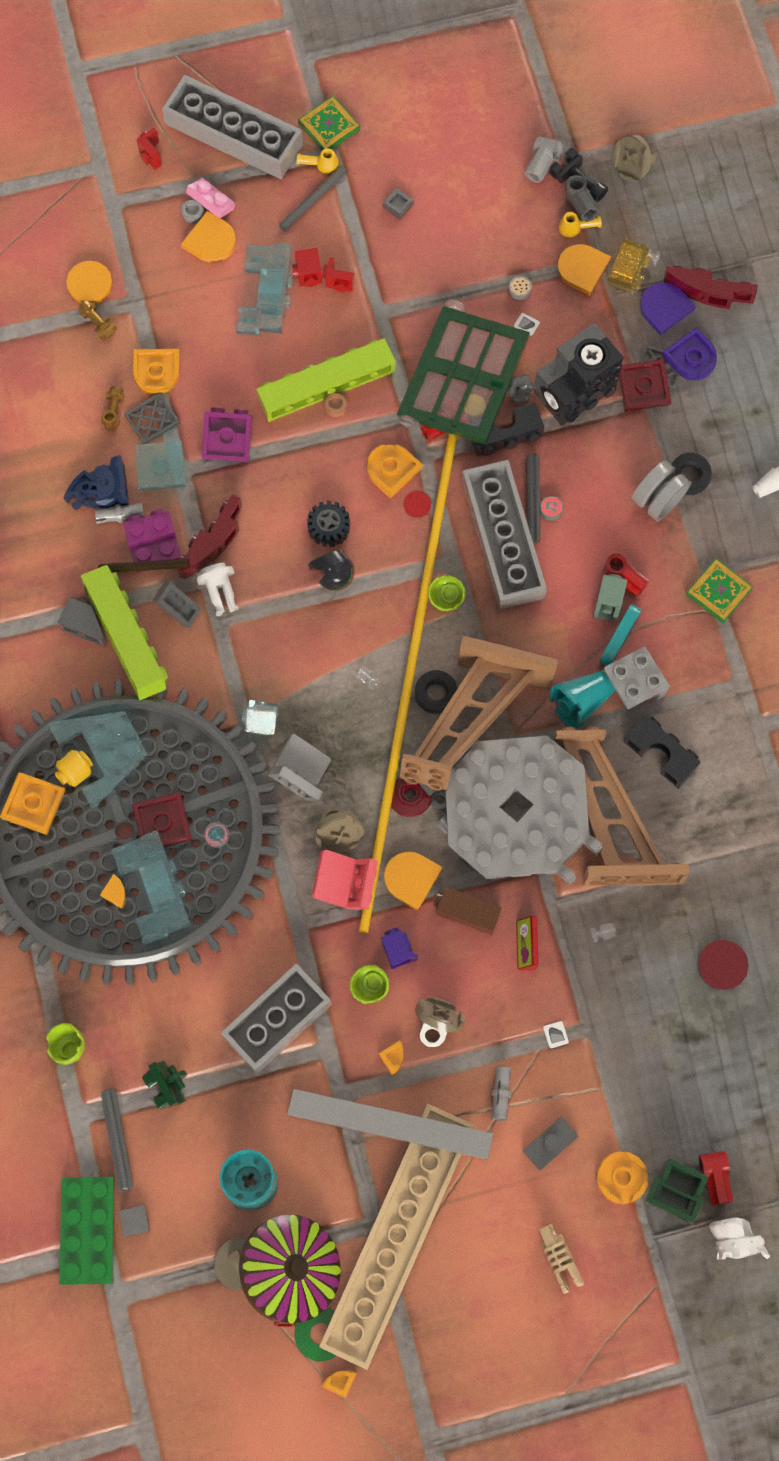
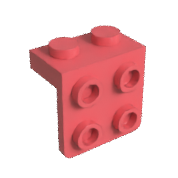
(344, 880)

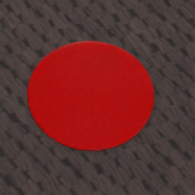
(417, 504)

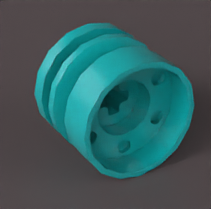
(243, 1166)

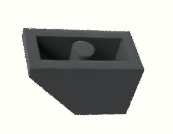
(81, 621)

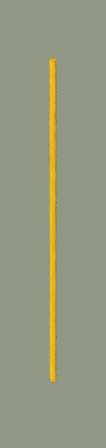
(410, 671)

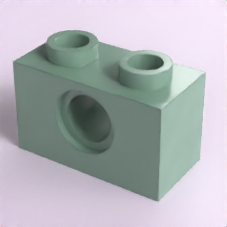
(610, 597)

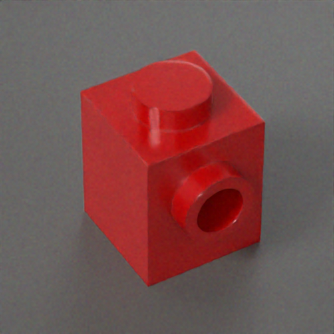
(307, 267)

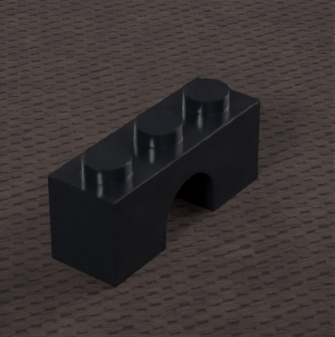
(526, 427)
(649, 735)

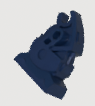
(100, 487)

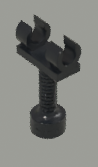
(575, 160)

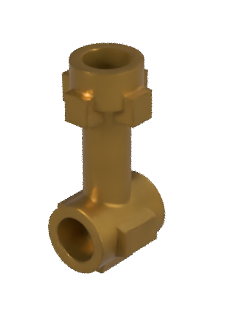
(104, 329)
(109, 417)

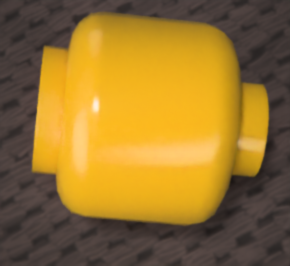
(73, 768)

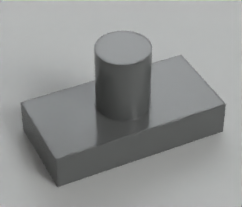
(177, 604)
(550, 1143)

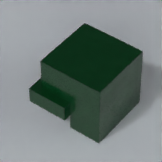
(677, 1190)

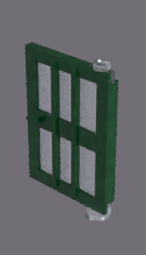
(463, 374)

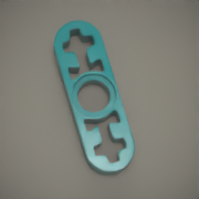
(620, 635)

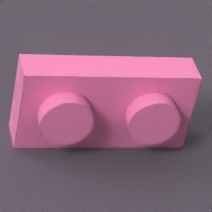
(210, 198)

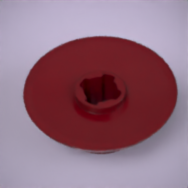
(409, 807)

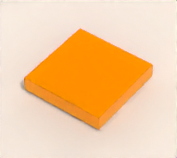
(32, 803)

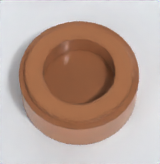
(335, 404)

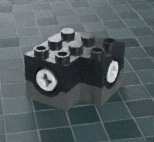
(579, 375)

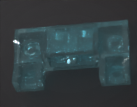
(272, 297)
(160, 884)

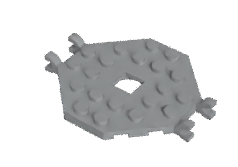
(548, 830)

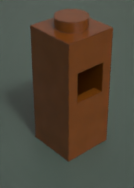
(467, 910)

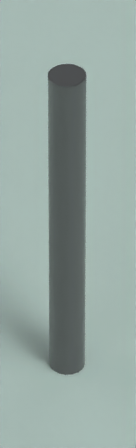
(312, 198)

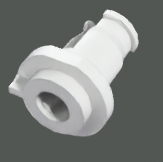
(216, 577)

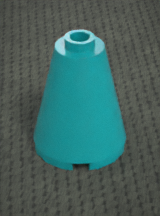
(581, 697)

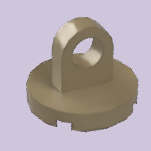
(633, 157)
(338, 831)
(440, 1016)
(228, 1263)

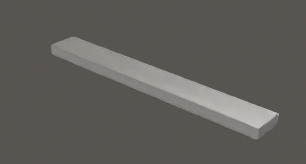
(390, 1124)

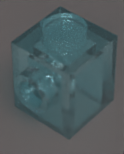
(260, 717)

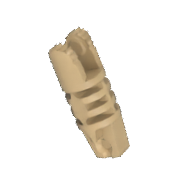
(559, 1258)

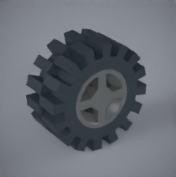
(328, 515)

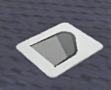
(527, 323)
(556, 1034)

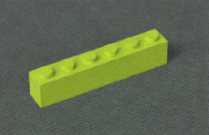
(320, 380)
(124, 633)

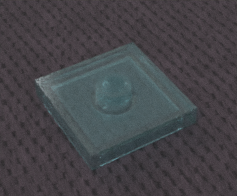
(160, 466)

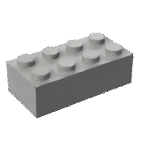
(276, 1018)

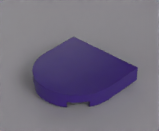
(665, 306)
(692, 356)

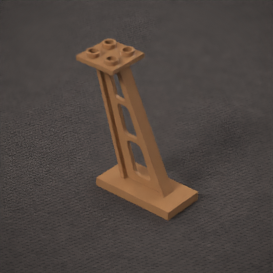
(481, 659)
(614, 871)

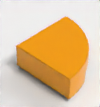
(114, 892)
(393, 1057)
(340, 1382)

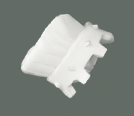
(736, 1239)

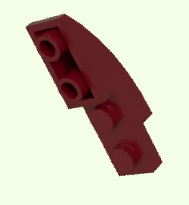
(699, 286)
(208, 546)

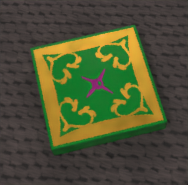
(329, 124)
(719, 590)

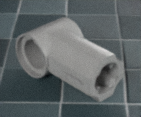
(544, 153)

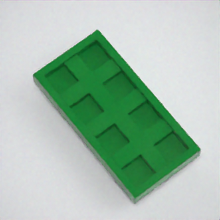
(87, 1231)

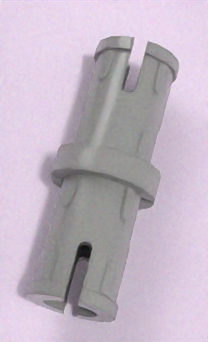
(118, 513)
(501, 1093)

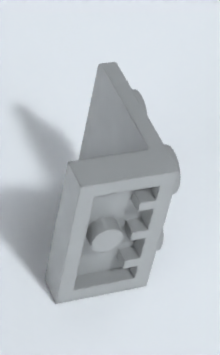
(637, 678)
(300, 768)

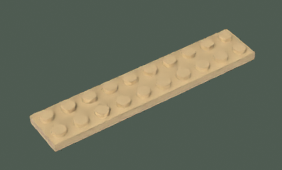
(391, 1248)

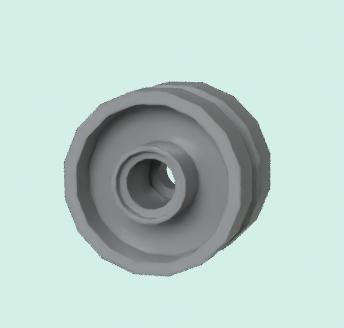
(661, 490)

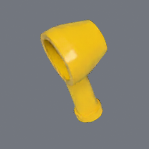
(324, 165)
(573, 229)

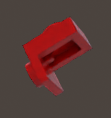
(148, 152)
(337, 279)

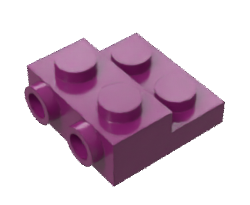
(227, 435)
(152, 537)

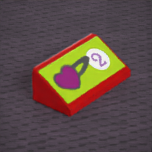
(527, 943)

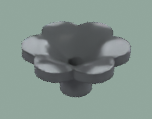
(520, 388)

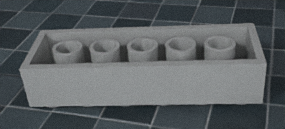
(233, 126)
(503, 535)

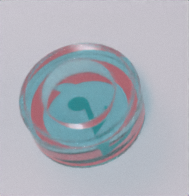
(216, 835)

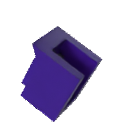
(397, 948)

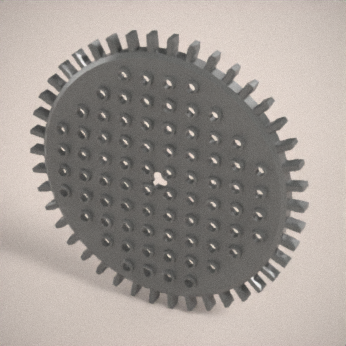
(233, 878)

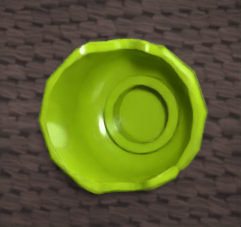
(446, 593)
(369, 984)
(65, 1043)

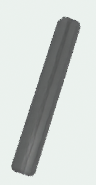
(533, 496)
(117, 1140)

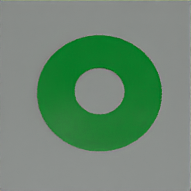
(304, 1341)

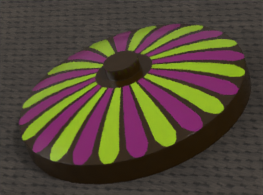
(289, 1269)

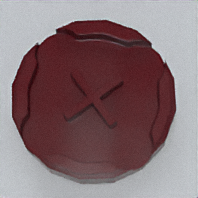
(723, 965)

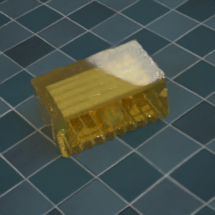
(629, 266)

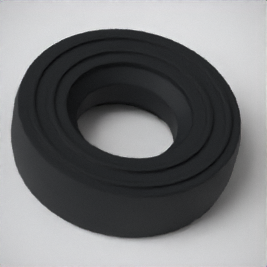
(701, 464)
(434, 677)

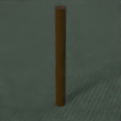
(148, 565)

